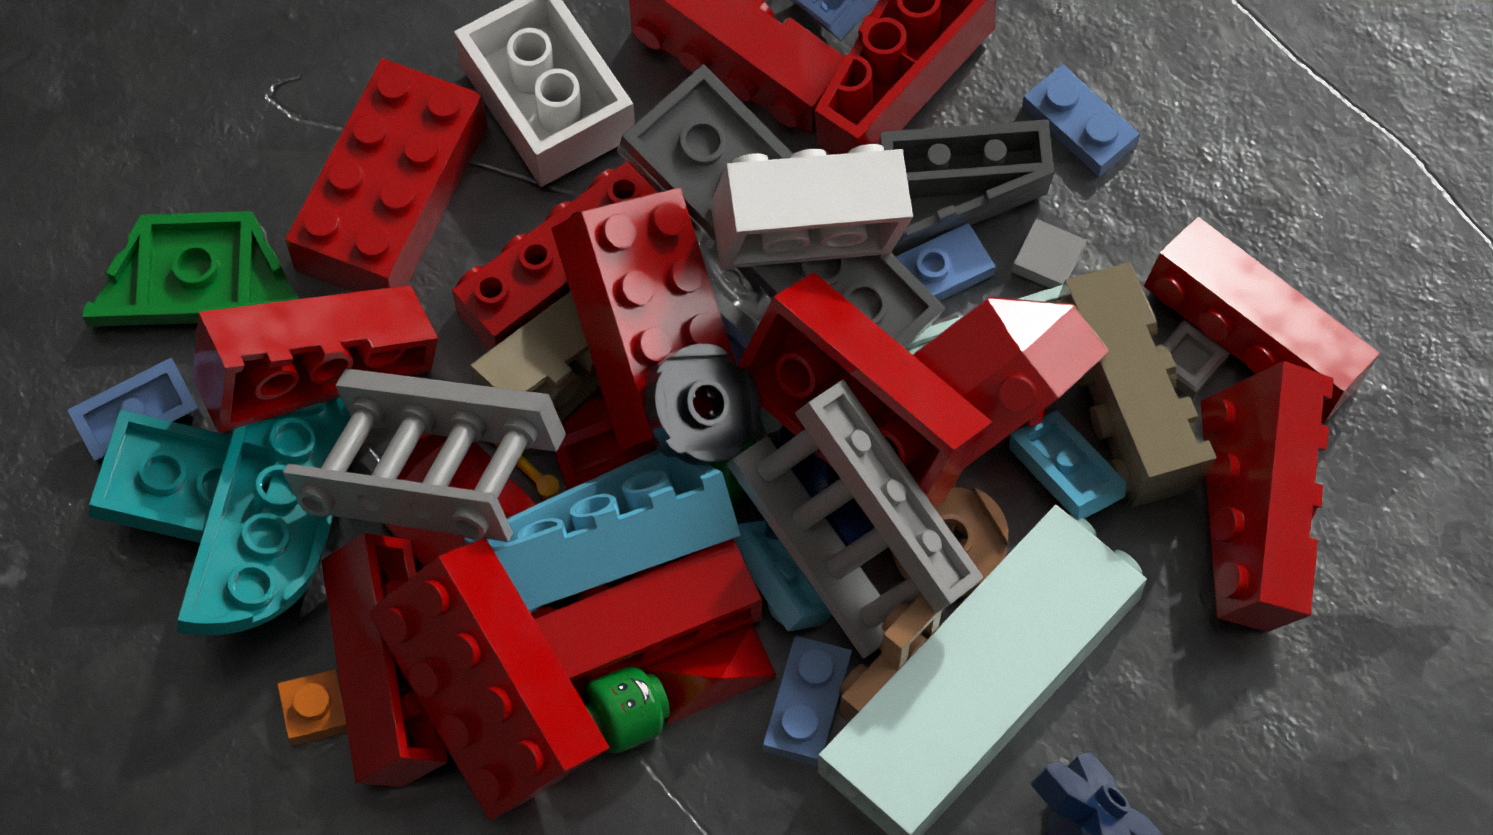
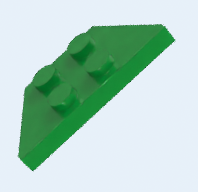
(188, 267)

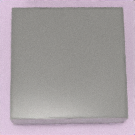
(1049, 255)
(1196, 358)

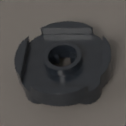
(671, 411)

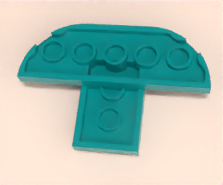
(231, 499)

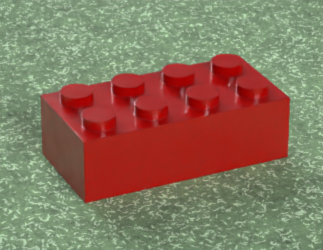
(387, 180)
(638, 298)
(819, 338)
(487, 678)

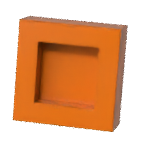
(313, 707)

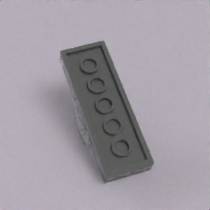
(687, 147)

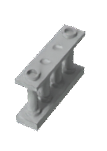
(420, 408)
(886, 494)

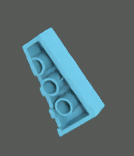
(615, 527)

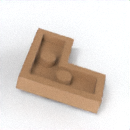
(904, 634)

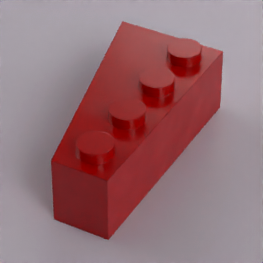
(293, 352)

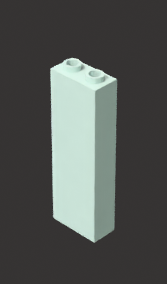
(982, 675)

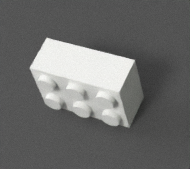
(545, 85)
(810, 206)

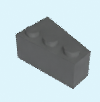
(969, 173)

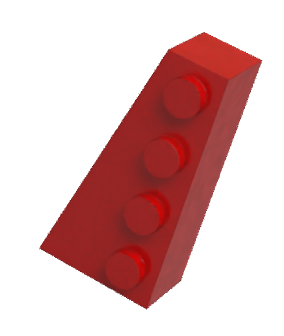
(745, 49)
(897, 66)
(1265, 493)

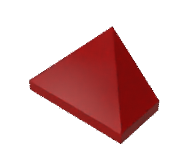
(592, 446)
(713, 672)

